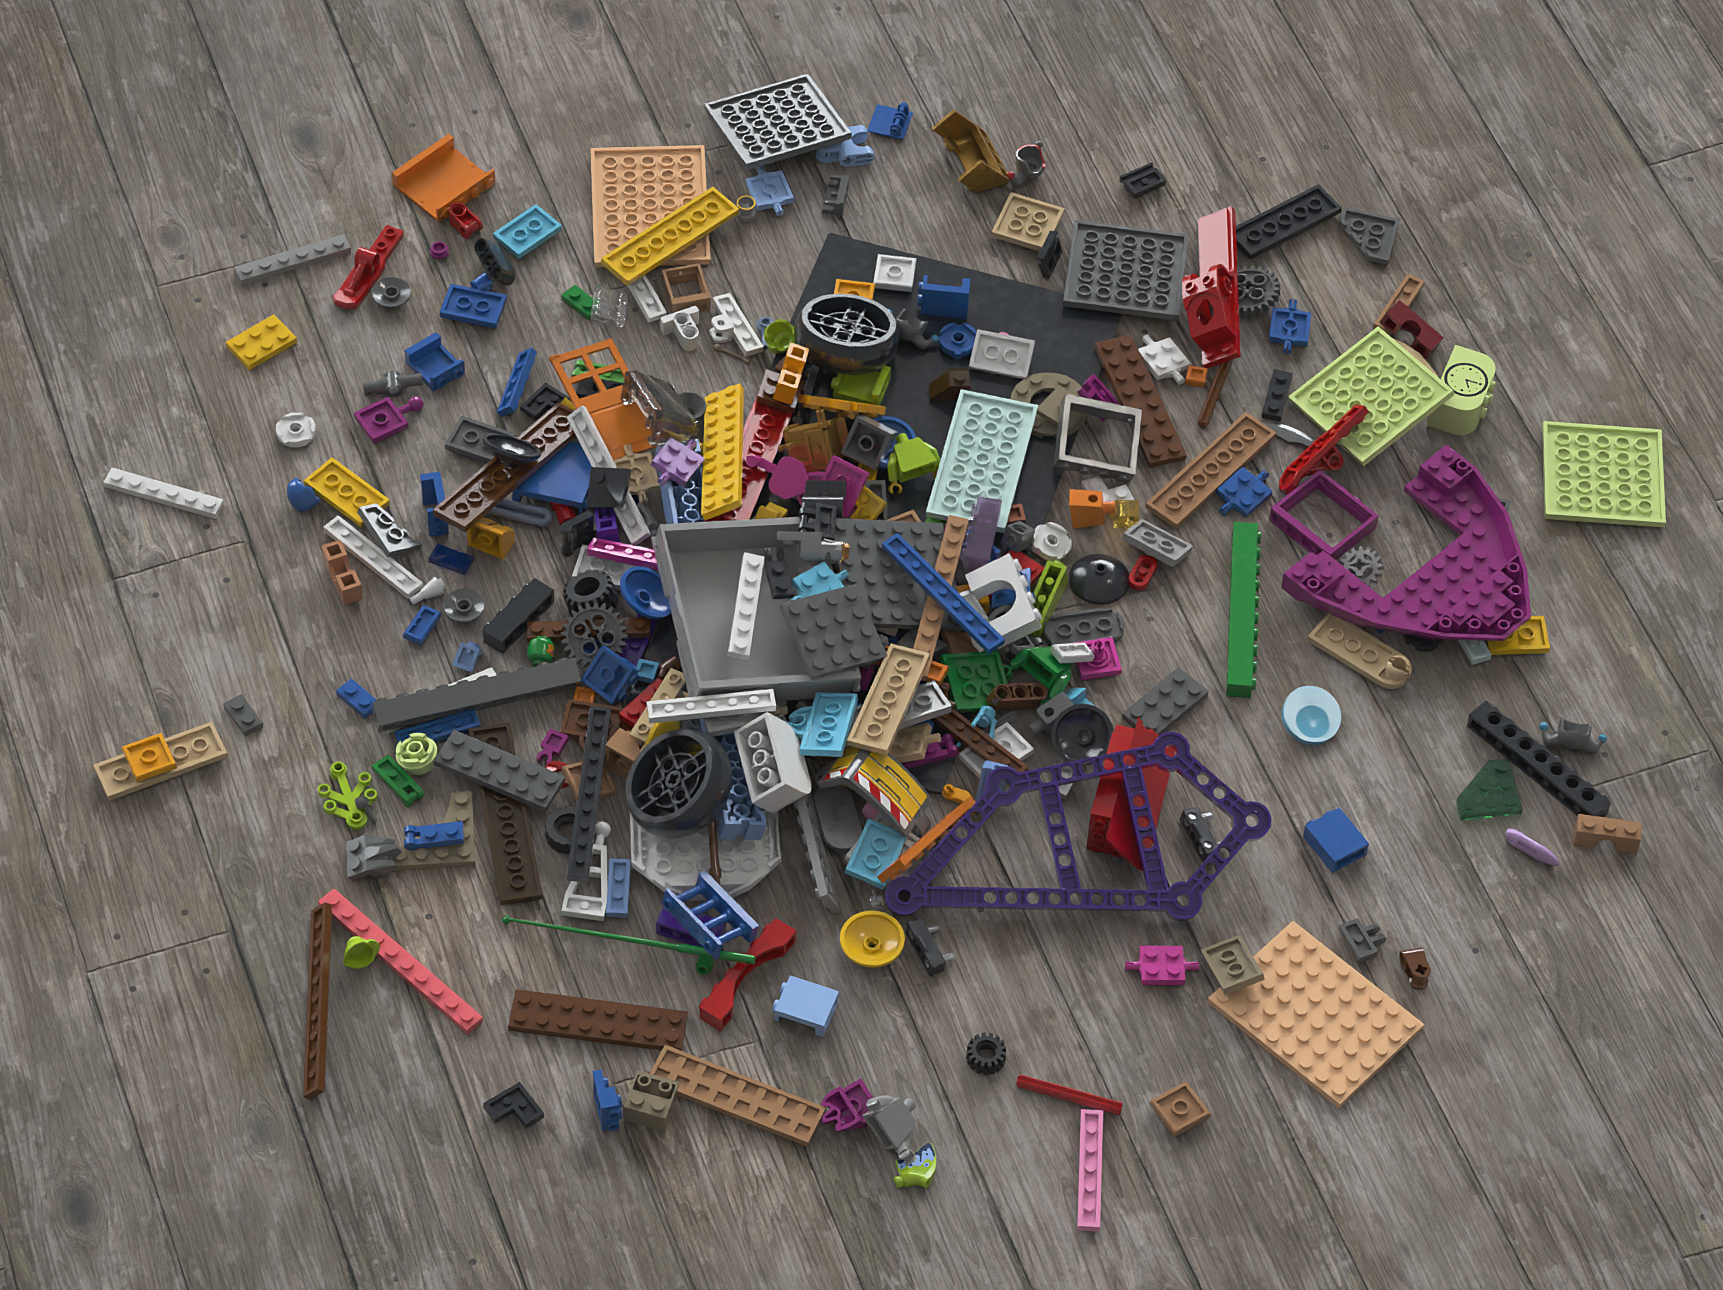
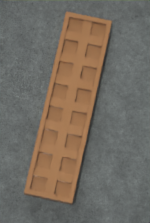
(740, 1096)

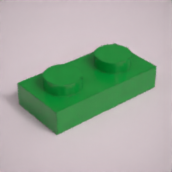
(578, 300)

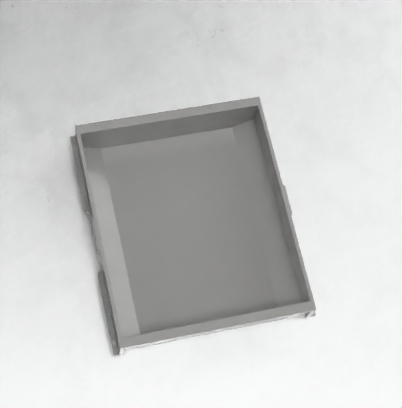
(701, 580)

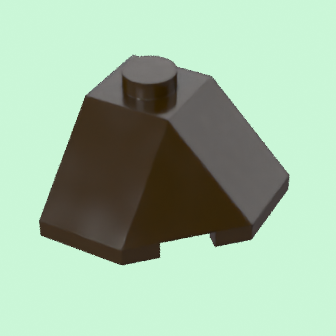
(948, 385)

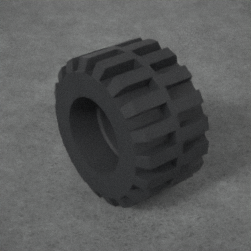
(590, 588)

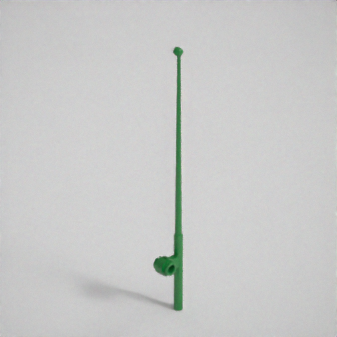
(704, 962)

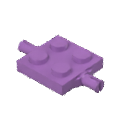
(677, 462)

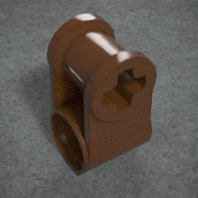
(1416, 967)

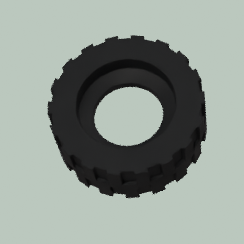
(554, 821)

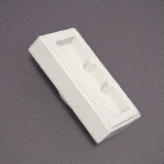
(1072, 652)

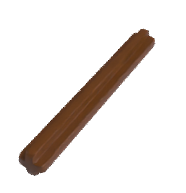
(1213, 394)

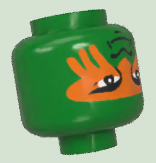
(540, 650)

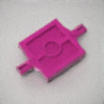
(1162, 965)

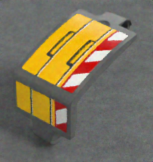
(883, 784)

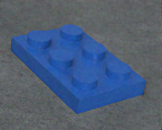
(473, 306)

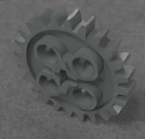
(1256, 290)
(611, 627)

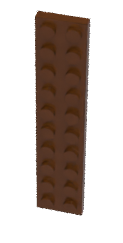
(498, 480)

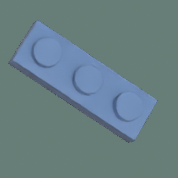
(618, 888)

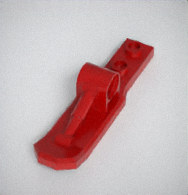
(367, 269)
(1319, 453)

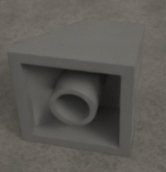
(868, 441)

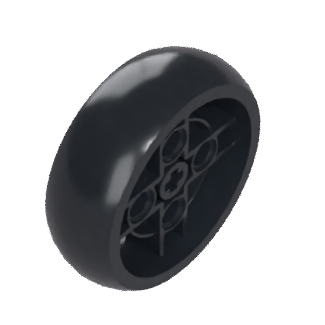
(847, 334)
(678, 783)

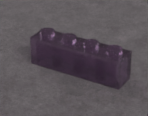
(982, 533)

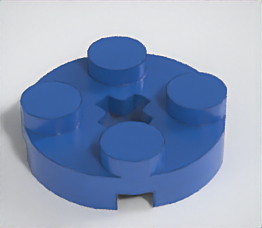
(957, 349)

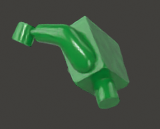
(1043, 667)

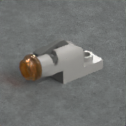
(813, 549)

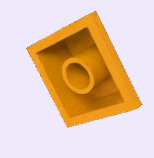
(491, 538)

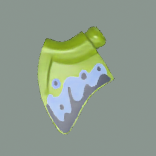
(920, 1171)

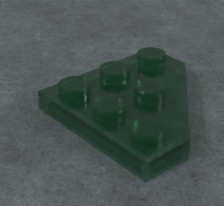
(1490, 793)

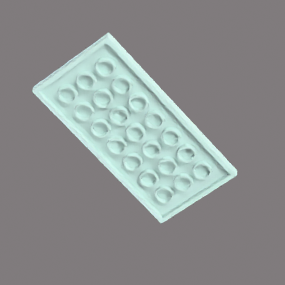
(982, 455)

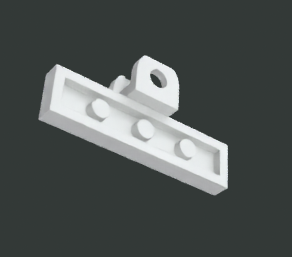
(733, 324)

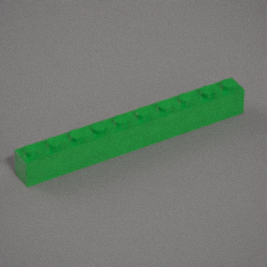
(1242, 610)

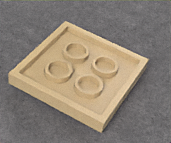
(1026, 221)

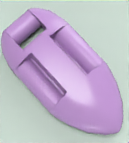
(1531, 847)

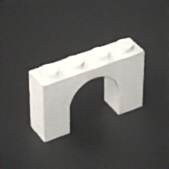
(1005, 574)

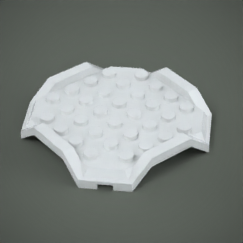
(678, 861)

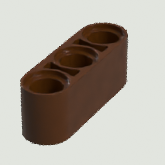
(1017, 696)

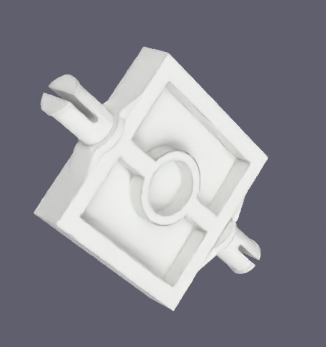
(1164, 359)

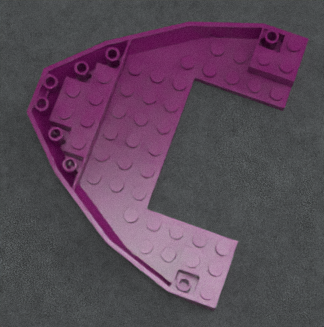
(1463, 593)

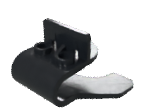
(826, 493)

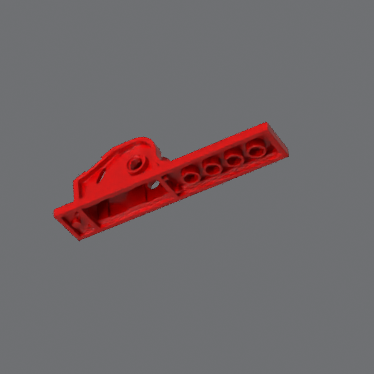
(1217, 284)

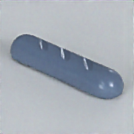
(522, 513)

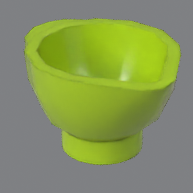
(360, 952)

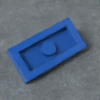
(356, 698)

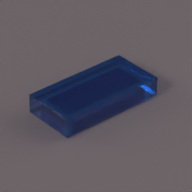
(451, 559)

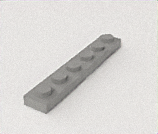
(292, 259)

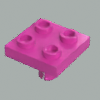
(1105, 661)

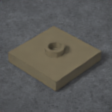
(1050, 408)

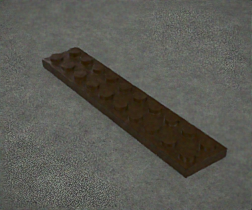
(508, 830)

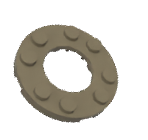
(1045, 382)

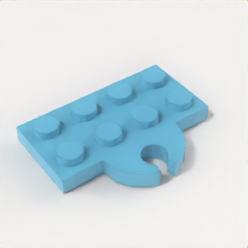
(824, 724)

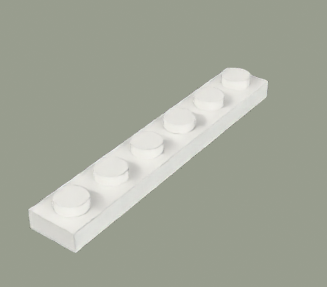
(163, 493)
(373, 557)
(745, 606)
(711, 706)

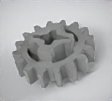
(1370, 570)

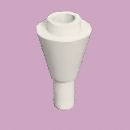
(431, 589)

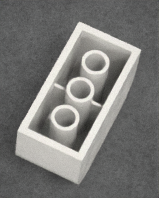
(772, 762)

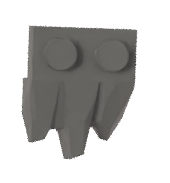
(370, 856)

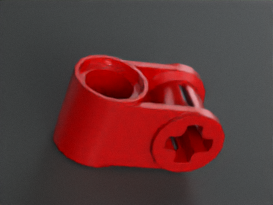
(464, 220)

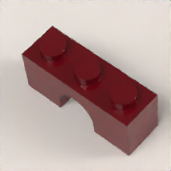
(1402, 318)

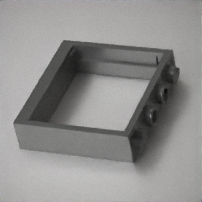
(1103, 410)

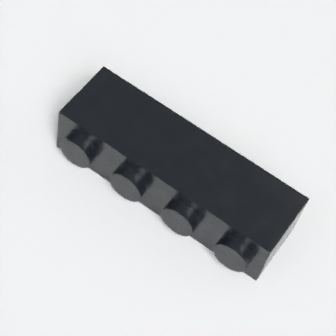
(513, 619)

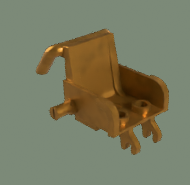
(818, 441)

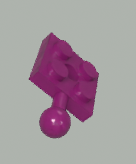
(393, 417)

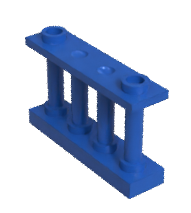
(717, 899)

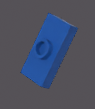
(422, 625)

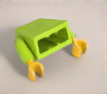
(911, 460)

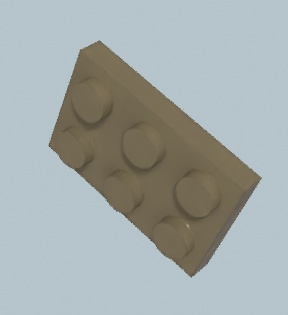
(1232, 964)

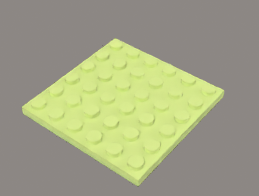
(1382, 379)
(1603, 474)

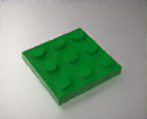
(972, 678)

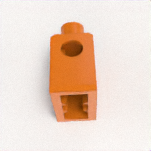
(1089, 508)

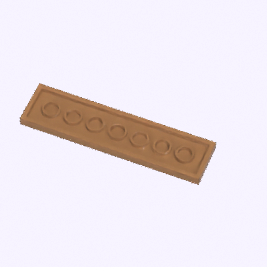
(1210, 470)

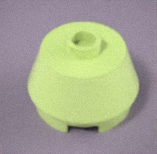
(416, 754)

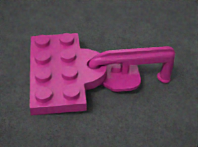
(790, 478)

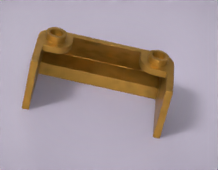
(975, 151)

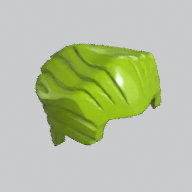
(779, 336)

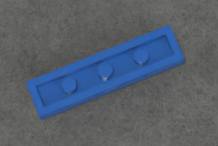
(516, 382)
(442, 728)

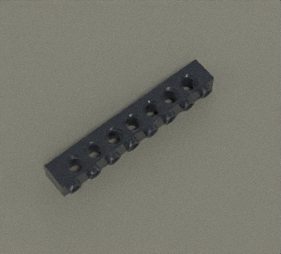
(1550, 774)

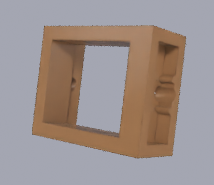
(690, 273)

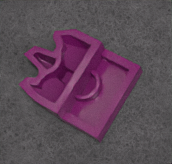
(847, 1106)

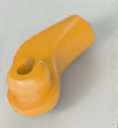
(955, 794)

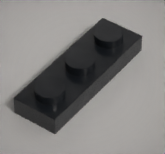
(1277, 395)

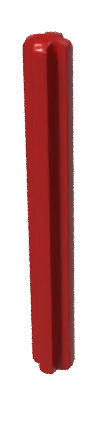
(1069, 1094)

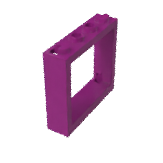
(1307, 539)

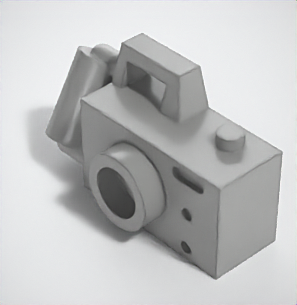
(651, 522)

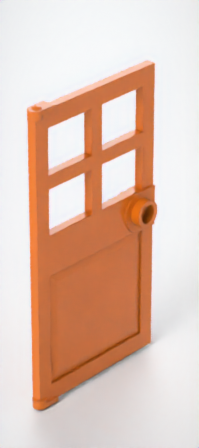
(615, 421)

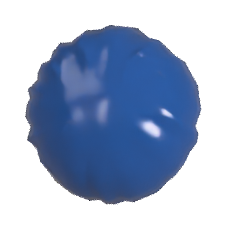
(301, 496)

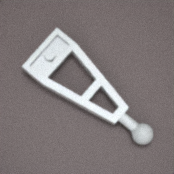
(587, 906)

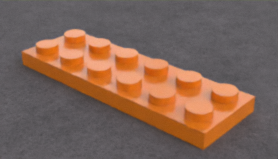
(926, 841)

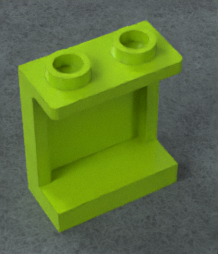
(862, 388)

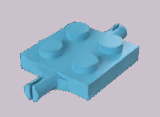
(817, 580)

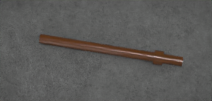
(715, 872)

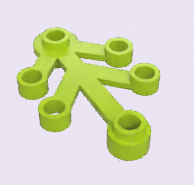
(348, 797)

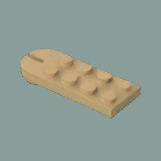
(1361, 652)

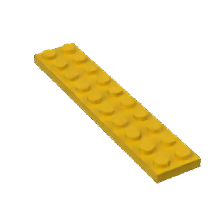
(722, 452)

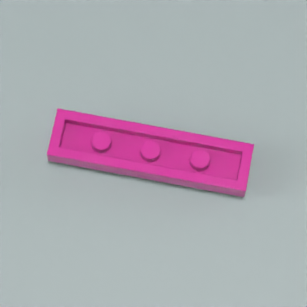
(622, 553)

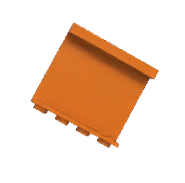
(441, 178)

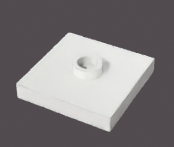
(894, 273)

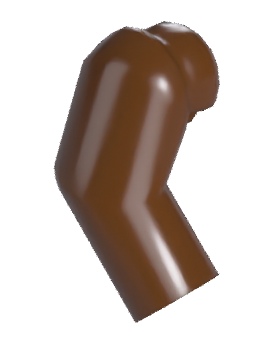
(672, 662)

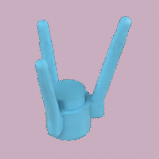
(984, 718)

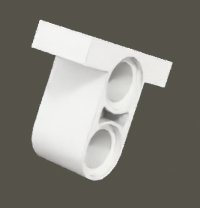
(683, 326)

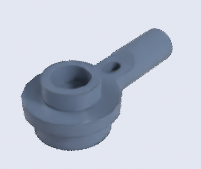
(761, 324)

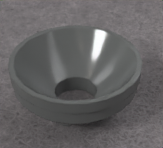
(694, 403)

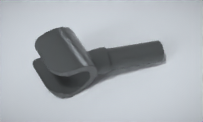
(363, 802)

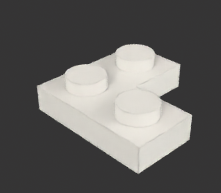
(1118, 493)

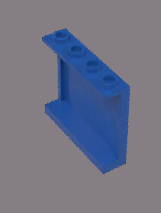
(560, 479)

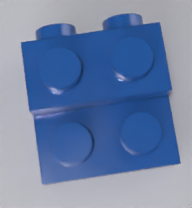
(610, 675)
(607, 1102)

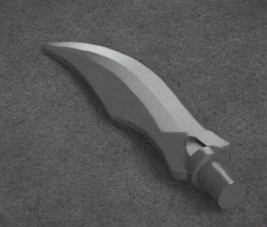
(1290, 434)

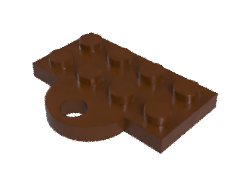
(576, 721)

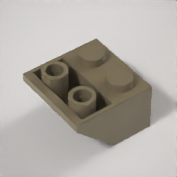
(650, 1101)

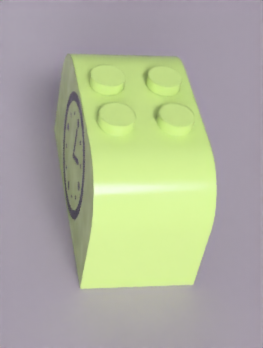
(1471, 379)

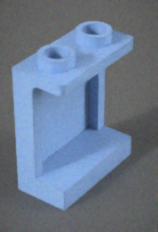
(806, 1004)

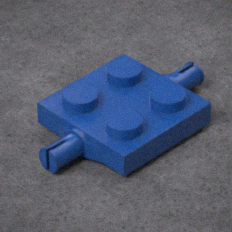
(1289, 326)
(1244, 492)

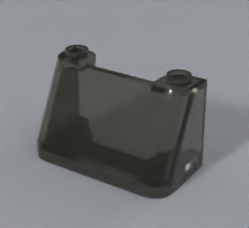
(662, 407)

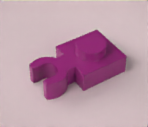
(552, 744)

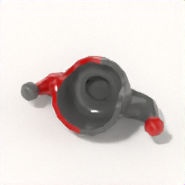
(1028, 164)

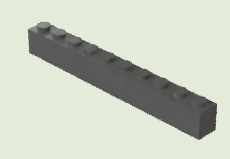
(476, 694)

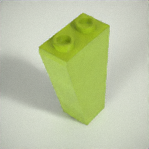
(1049, 591)

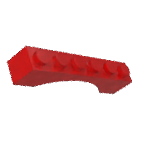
(773, 943)

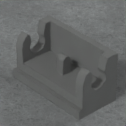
(836, 195)

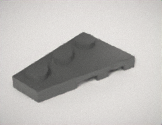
(386, 533)

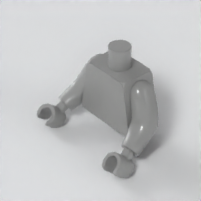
(892, 1124)

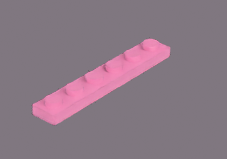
(1090, 1170)

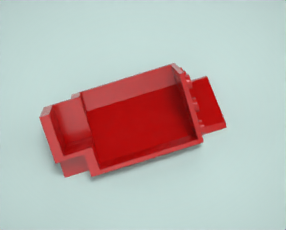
(1110, 819)

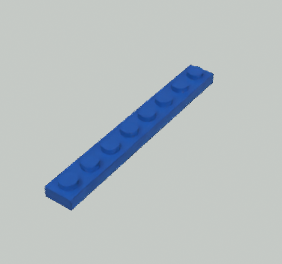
(942, 593)

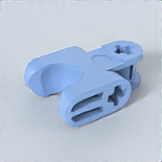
(848, 152)

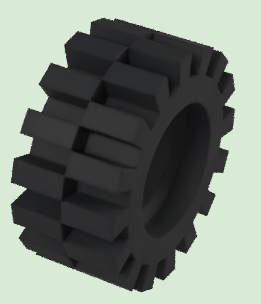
(983, 1064)

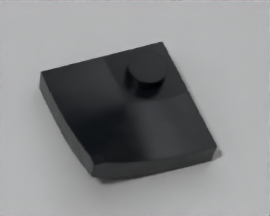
(608, 487)

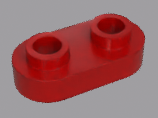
(1140, 576)

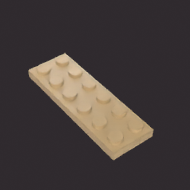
(888, 699)
(189, 749)

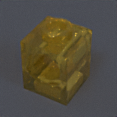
(1126, 513)

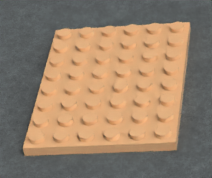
(639, 189)
(1318, 1015)

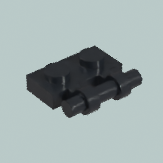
(824, 519)

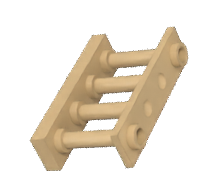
(669, 689)

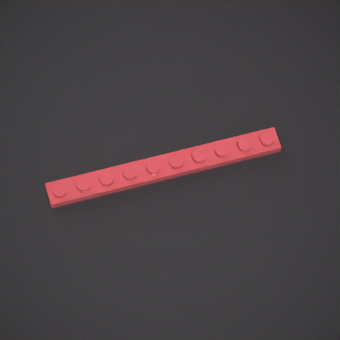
(403, 963)

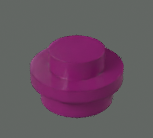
(439, 250)

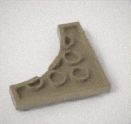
(450, 855)

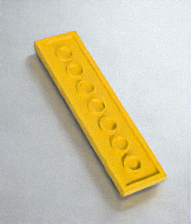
(669, 236)

